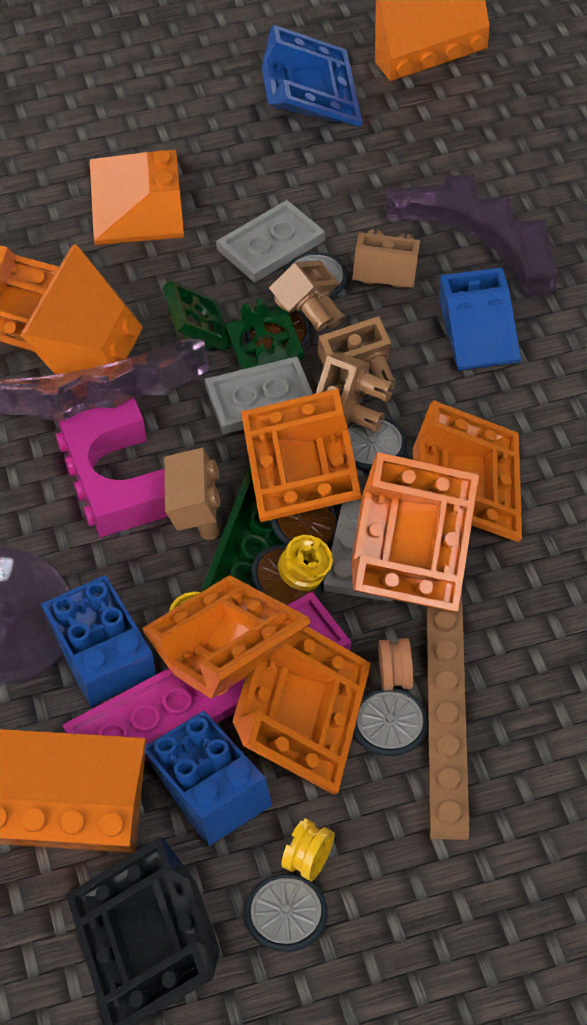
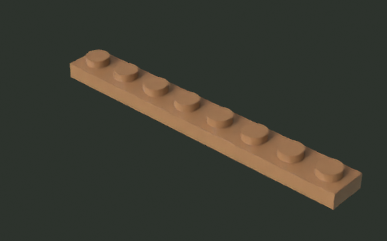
(447, 725)

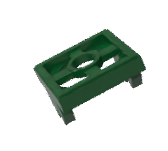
(184, 303)
(256, 319)

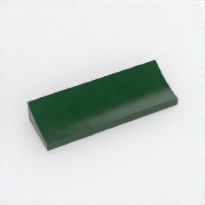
(241, 538)

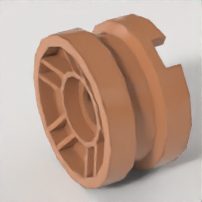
(395, 664)

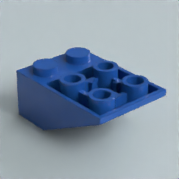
(479, 318)
(99, 640)
(208, 777)

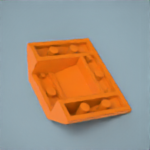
(136, 197)
(21, 289)
(80, 319)
(482, 448)
(300, 455)
(413, 532)
(223, 634)
(304, 707)

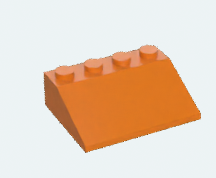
(427, 33)
(70, 790)

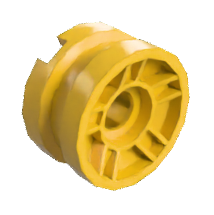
(296, 572)
(308, 849)

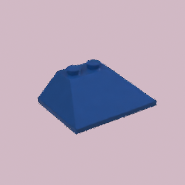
(309, 77)

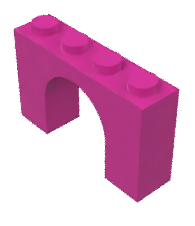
(110, 502)

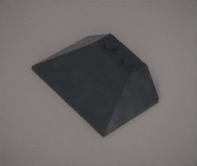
(144, 934)

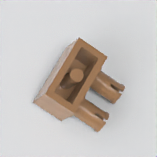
(386, 259)
(307, 289)
(362, 341)
(352, 379)
(192, 493)

